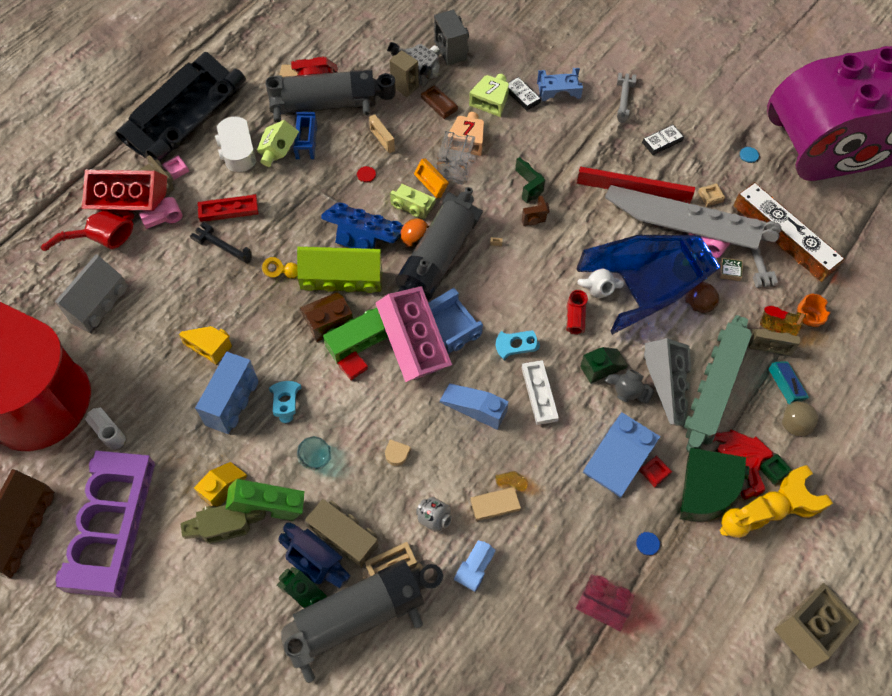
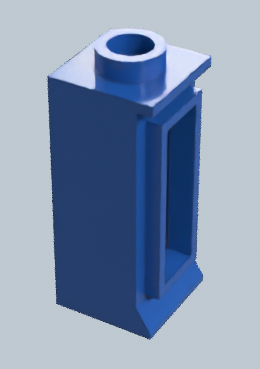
(306, 119)

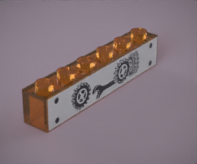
(794, 236)

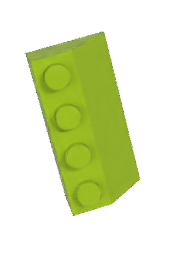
(339, 269)

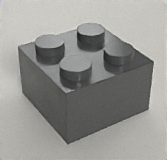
(451, 37)

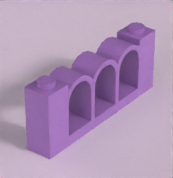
(97, 579)

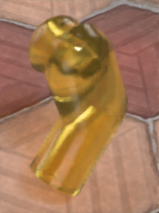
(513, 479)

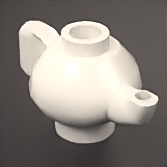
(601, 283)

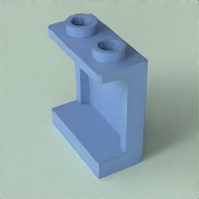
(454, 321)

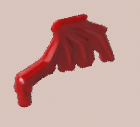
(755, 454)

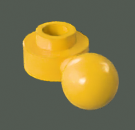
(289, 269)

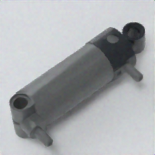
(328, 91)
(440, 243)
(356, 610)

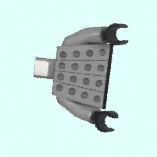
(427, 60)

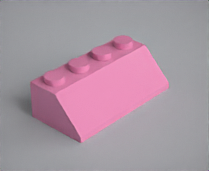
(413, 333)

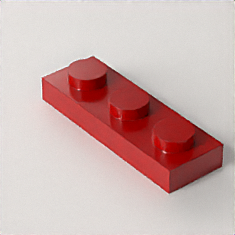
(228, 208)

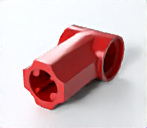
(576, 312)

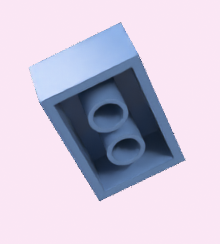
(227, 393)

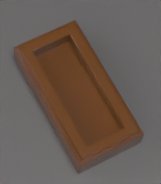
(439, 102)

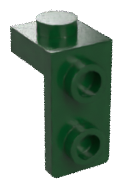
(535, 180)
(300, 587)

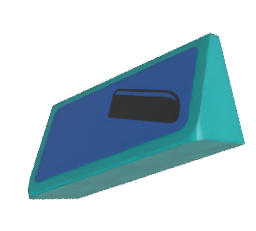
(788, 382)

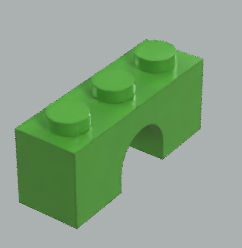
(250, 496)

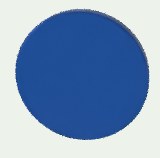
(648, 543)

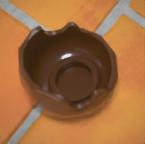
(703, 298)

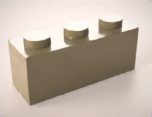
(342, 532)

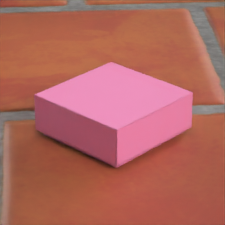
(176, 167)

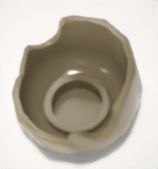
(800, 418)

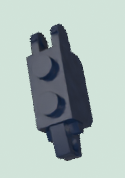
(312, 556)

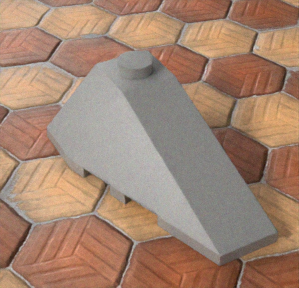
(668, 366)

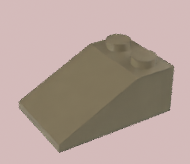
(817, 626)

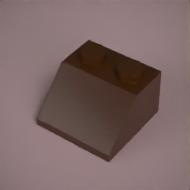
(326, 314)

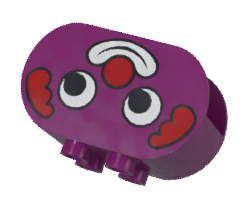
(838, 114)

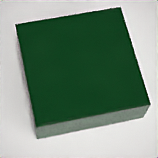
(775, 469)

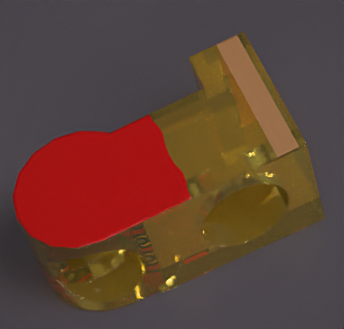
(781, 321)

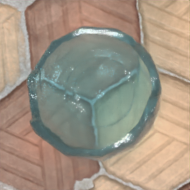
(313, 453)

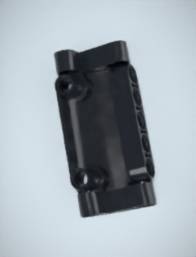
(179, 107)

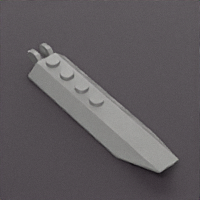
(694, 218)

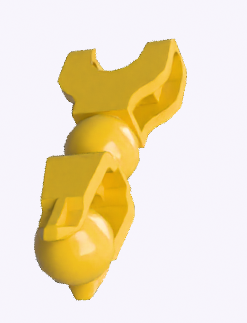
(775, 506)

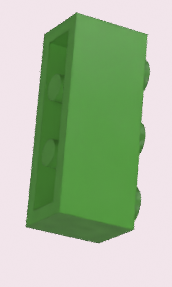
(355, 335)

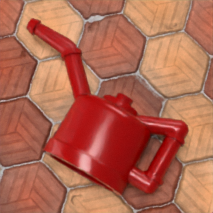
(102, 228)

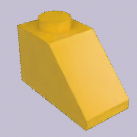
(207, 342)
(215, 484)

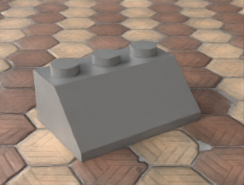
(91, 294)

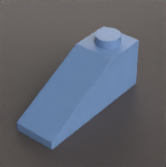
(476, 404)

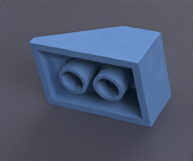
(621, 454)

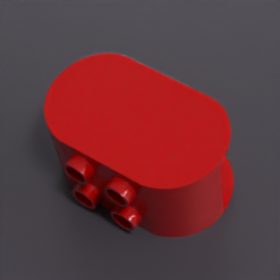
(39, 384)

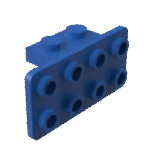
(360, 228)

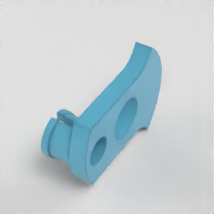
(504, 341)
(286, 409)

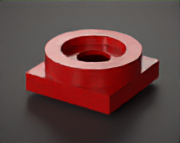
(314, 66)

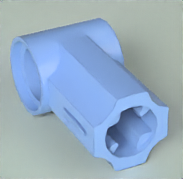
(472, 571)

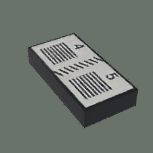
(523, 94)
(662, 139)

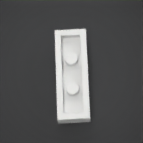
(539, 392)

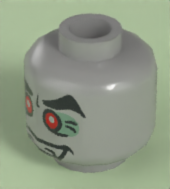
(434, 514)

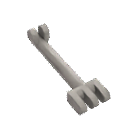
(623, 112)
(766, 277)

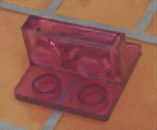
(606, 602)

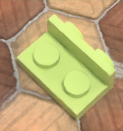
(412, 201)

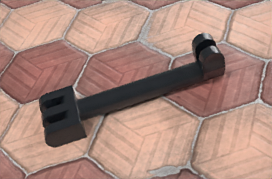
(206, 234)

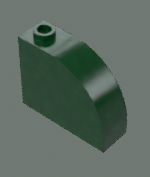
(711, 484)

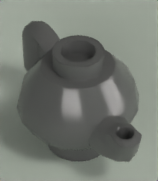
(630, 386)

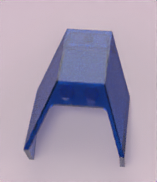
(654, 269)

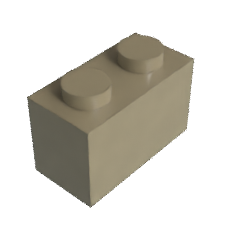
(406, 73)

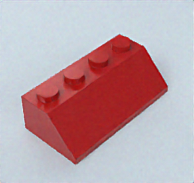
(123, 190)

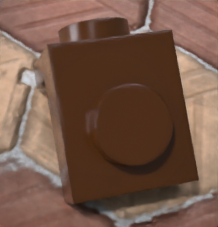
(535, 214)

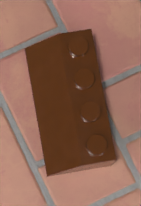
(21, 513)

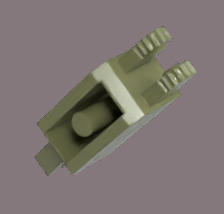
(218, 524)

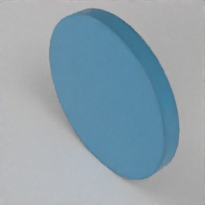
(749, 154)

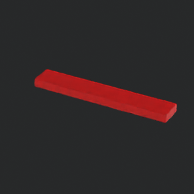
(663, 189)

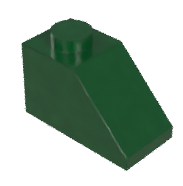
(602, 363)

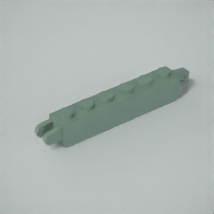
(719, 383)

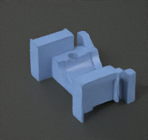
(552, 84)

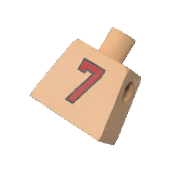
(470, 126)

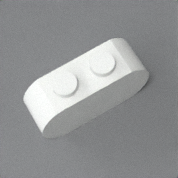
(235, 144)

